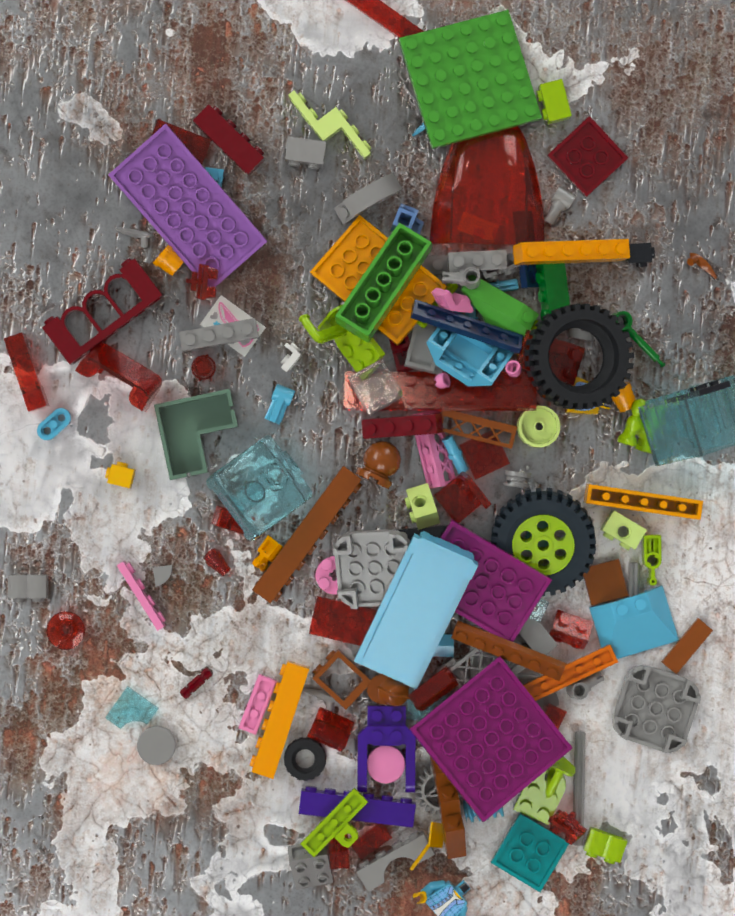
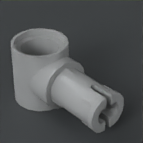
(560, 202)
(461, 278)
(585, 685)

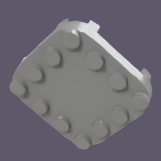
(367, 565)
(656, 708)

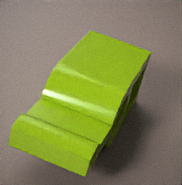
(651, 546)

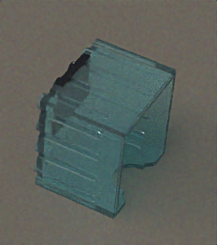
(690, 421)

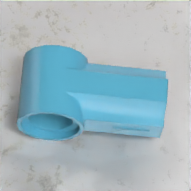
(280, 399)

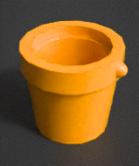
(168, 260)
(625, 398)

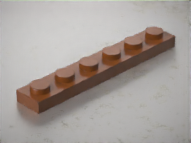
(508, 650)

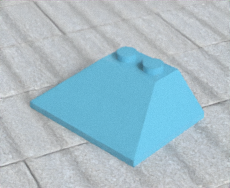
(467, 358)
(635, 623)

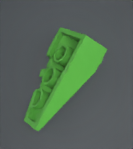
(500, 308)

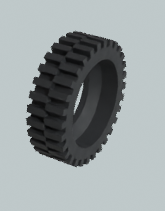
(613, 346)

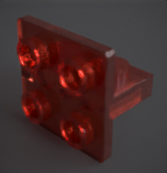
(331, 729)

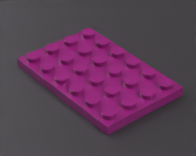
(502, 587)

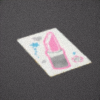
(226, 312)

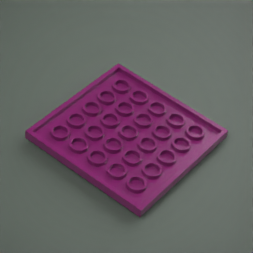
(491, 739)

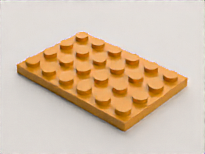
(348, 261)

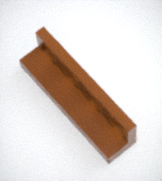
(484, 423)

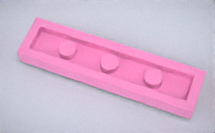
(138, 589)

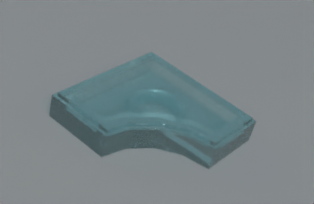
(130, 708)

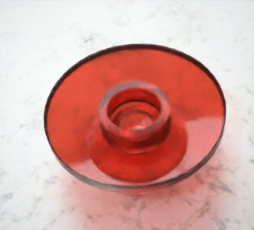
(59, 637)

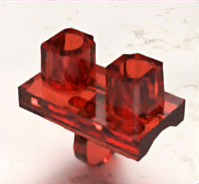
(204, 273)
(568, 825)
(338, 855)

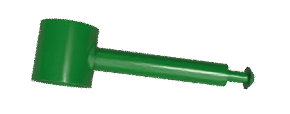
(637, 338)

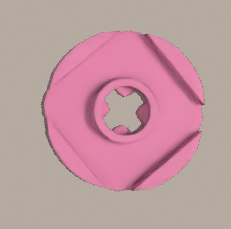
(322, 575)

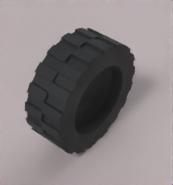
(305, 773)

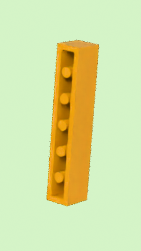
(571, 251)
(643, 501)
(280, 719)

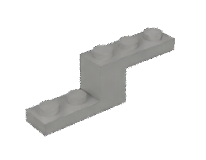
(459, 261)

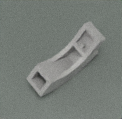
(367, 197)

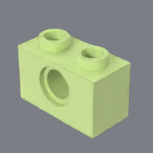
(422, 505)
(634, 531)

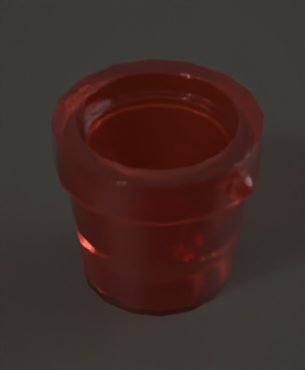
(203, 367)

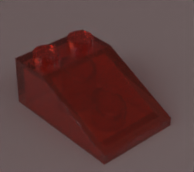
(563, 358)

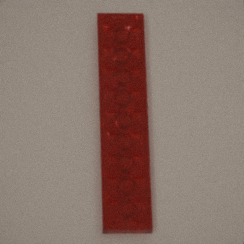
(422, 395)

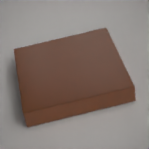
(605, 582)

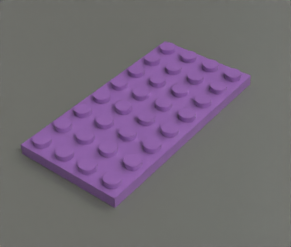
(187, 205)

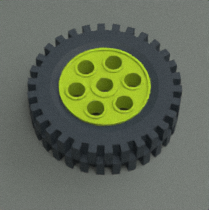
(561, 514)

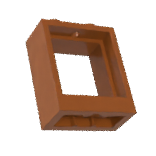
(358, 689)

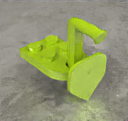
(356, 351)
(544, 793)

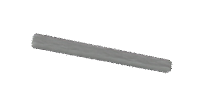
(579, 779)

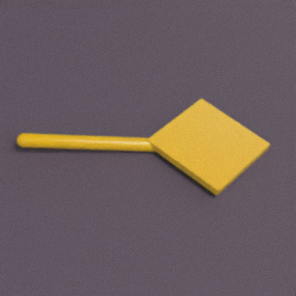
(435, 840)

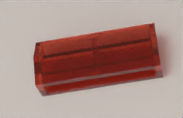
(433, 689)

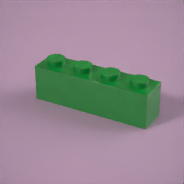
(552, 287)

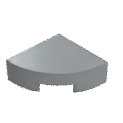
(162, 574)

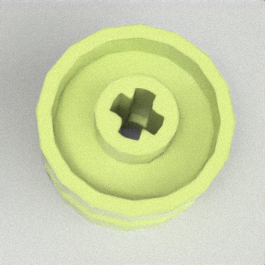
(538, 438)

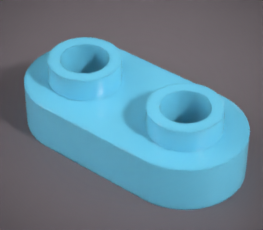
(54, 424)

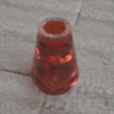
(216, 561)

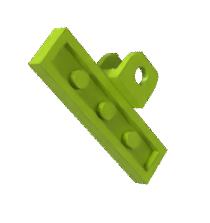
(336, 824)

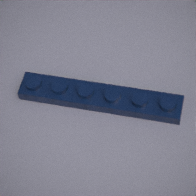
(466, 326)

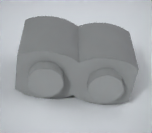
(28, 586)

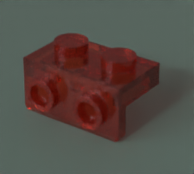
(571, 629)

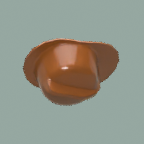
(387, 691)

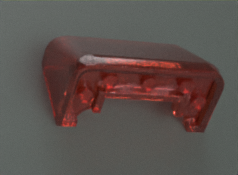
(144, 381)

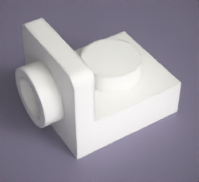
(289, 361)

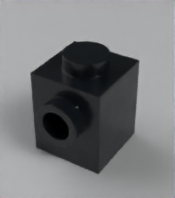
(641, 254)

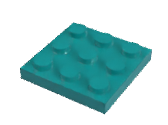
(529, 852)

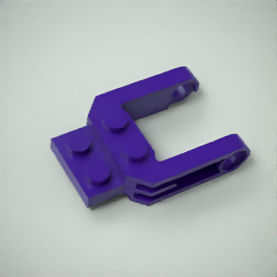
(386, 728)

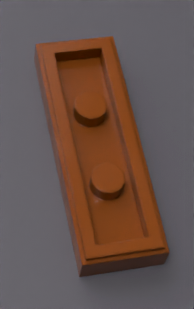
(687, 646)

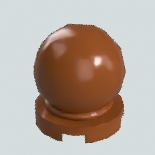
(380, 462)

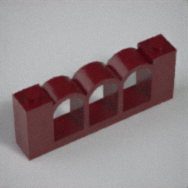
(65, 341)

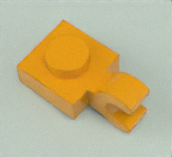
(268, 551)

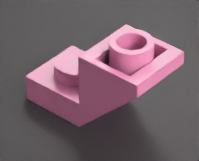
(453, 301)

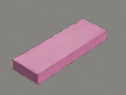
(257, 704)

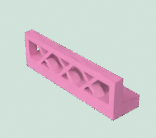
(429, 455)

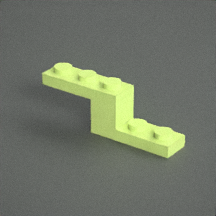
(330, 124)

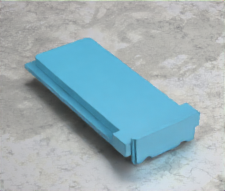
(416, 609)

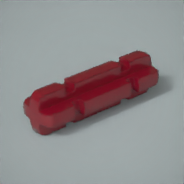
(198, 681)

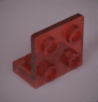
(461, 497)

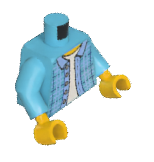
(444, 897)

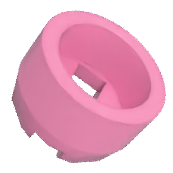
(510, 367)
(442, 380)

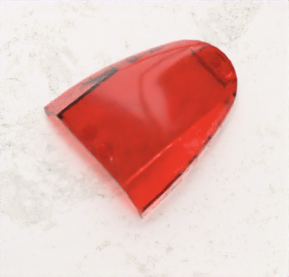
(488, 193)

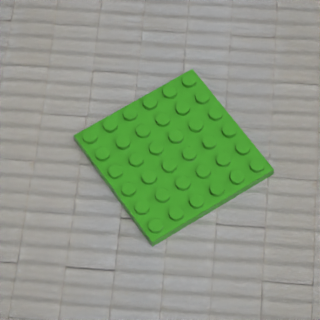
(469, 79)

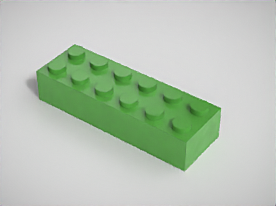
(383, 282)

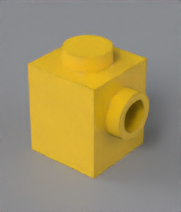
(120, 475)

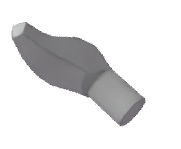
(136, 234)
(322, 695)

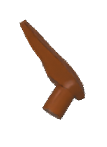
(701, 263)

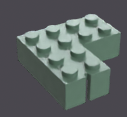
(183, 423)

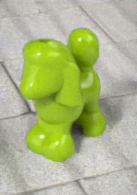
(635, 427)

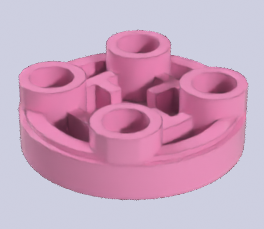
(385, 764)

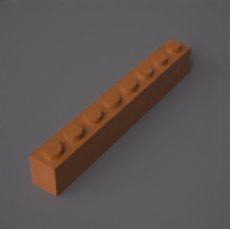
(307, 534)

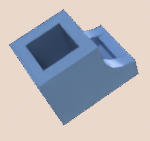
(408, 217)

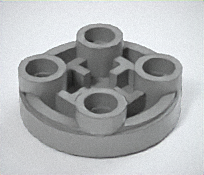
(156, 745)

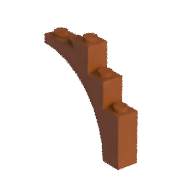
(450, 814)

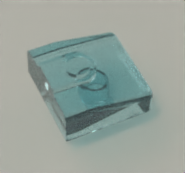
(260, 487)

